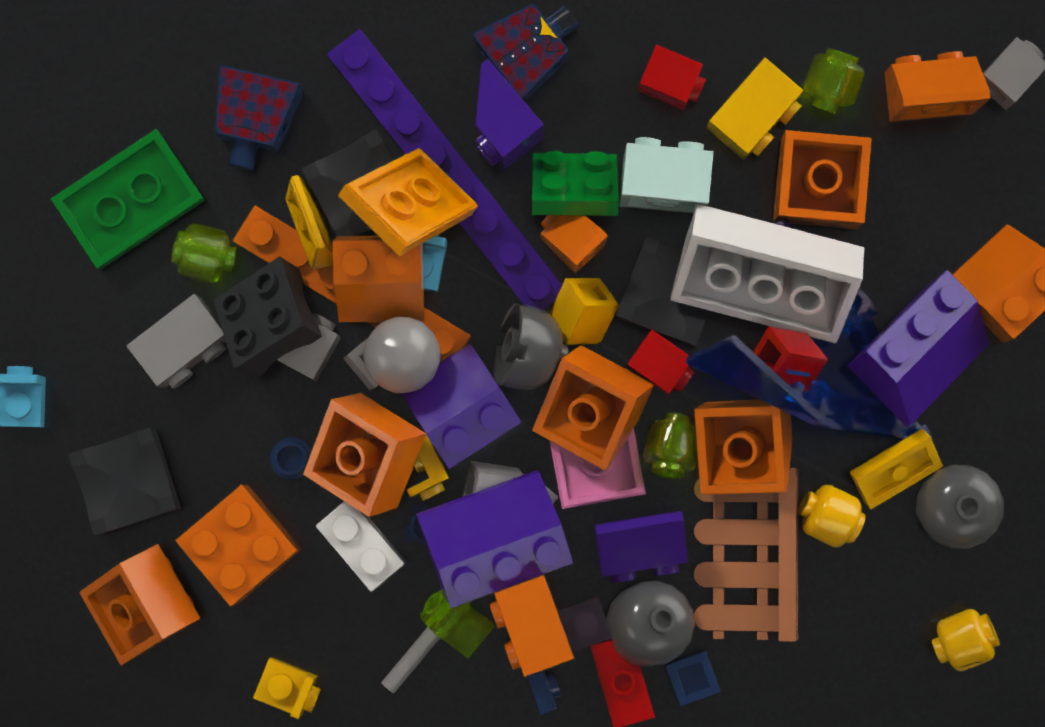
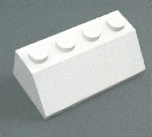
(768, 273)

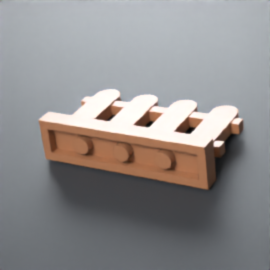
(759, 574)

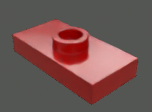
(622, 686)

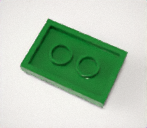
(127, 199)

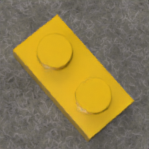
(896, 468)

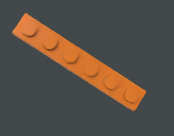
(272, 239)

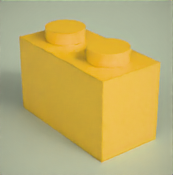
(755, 109)

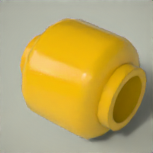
(831, 516)
(965, 640)

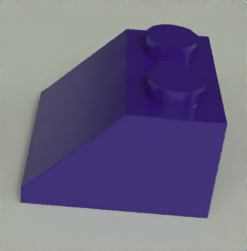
(503, 120)
(462, 407)
(641, 545)

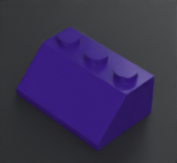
(923, 348)
(494, 538)

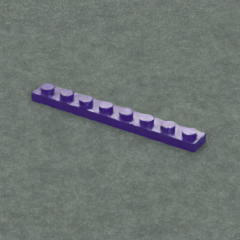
(414, 129)

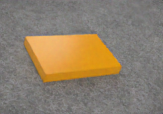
(408, 201)

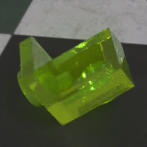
(458, 626)

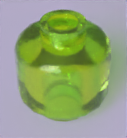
(833, 79)
(202, 252)
(671, 446)

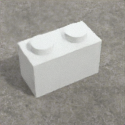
(361, 545)

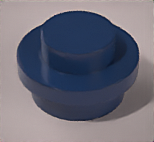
(290, 458)

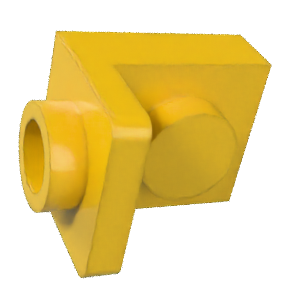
(429, 461)
(287, 688)

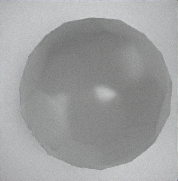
(402, 355)

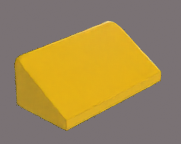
(310, 223)

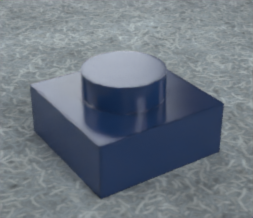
(692, 678)
(545, 690)

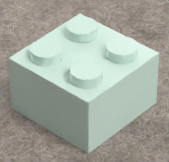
(665, 176)

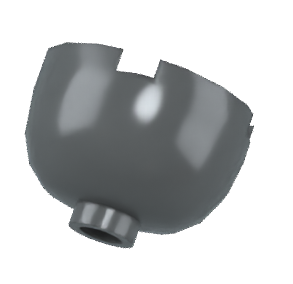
(529, 349)
(959, 506)
(650, 623)

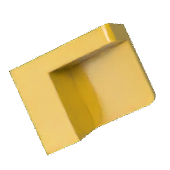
(583, 310)

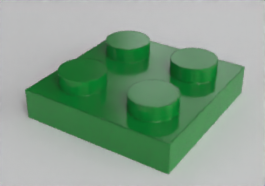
(575, 184)

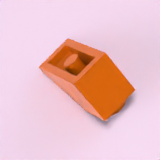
(573, 239)

